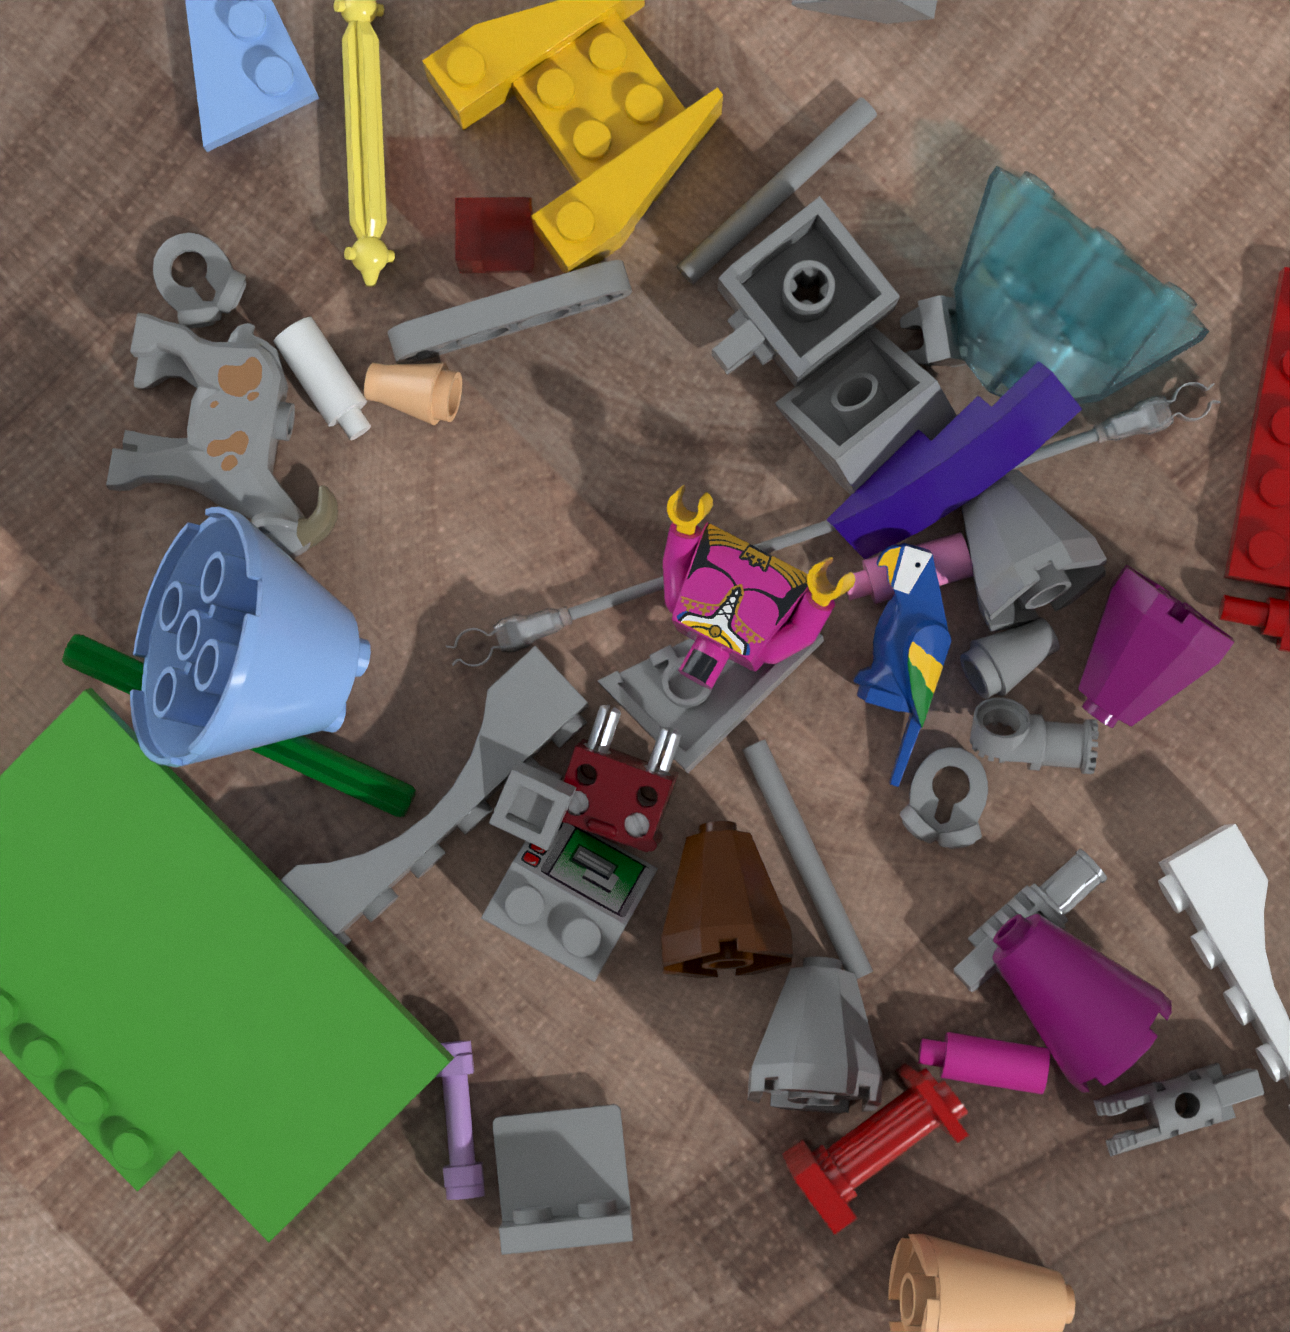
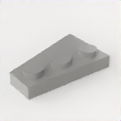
(663, 697)

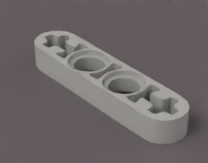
(509, 312)

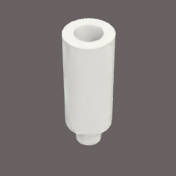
(323, 376)

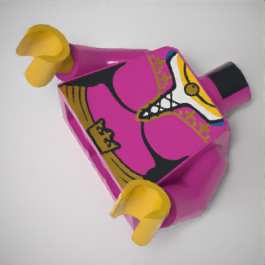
(738, 597)

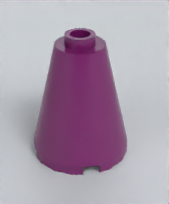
(1078, 999)

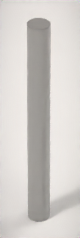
(776, 190)
(807, 859)

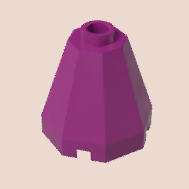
(1146, 650)

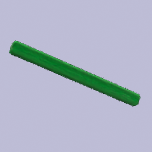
(296, 753)

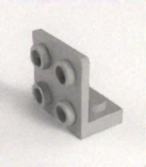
(562, 1179)

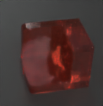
(494, 235)

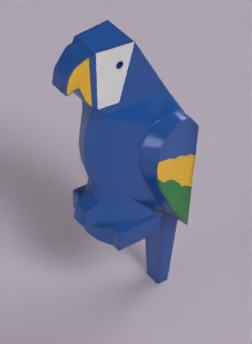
(907, 644)

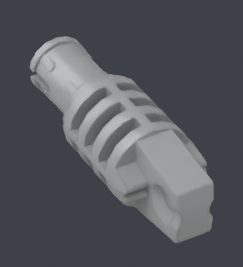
(1051, 900)

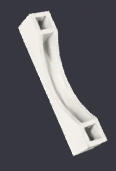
(1225, 900)

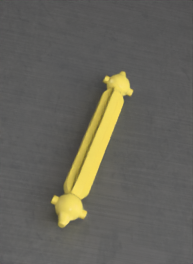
(364, 138)

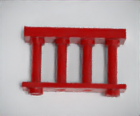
(834, 1172)

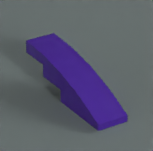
(967, 457)

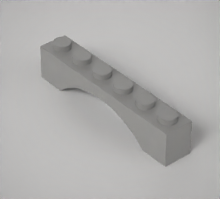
(520, 718)

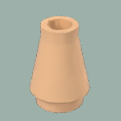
(419, 390)

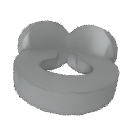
(225, 280)
(963, 825)

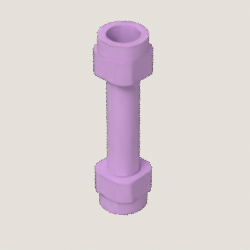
(463, 1176)

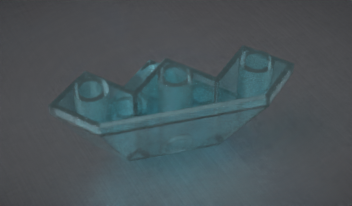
(1061, 295)

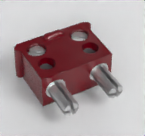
(614, 800)

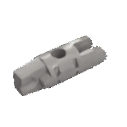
(1208, 1101)

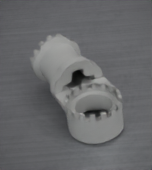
(1035, 739)

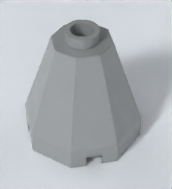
(1026, 552)
(818, 1044)

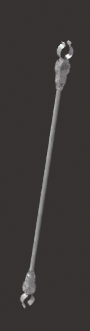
(520, 631)

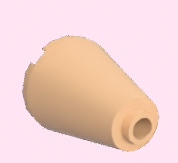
(974, 1290)

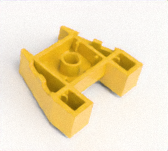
(591, 101)

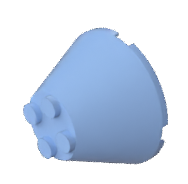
(238, 647)

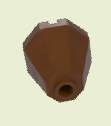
(724, 909)

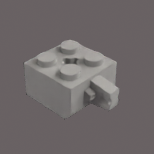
(796, 334)

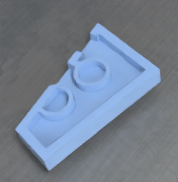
(243, 68)

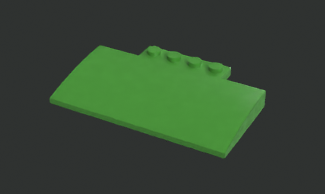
(181, 985)

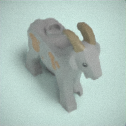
(230, 430)

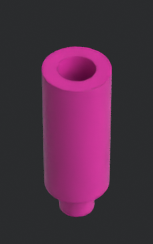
(988, 1062)

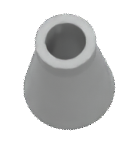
(1005, 658)

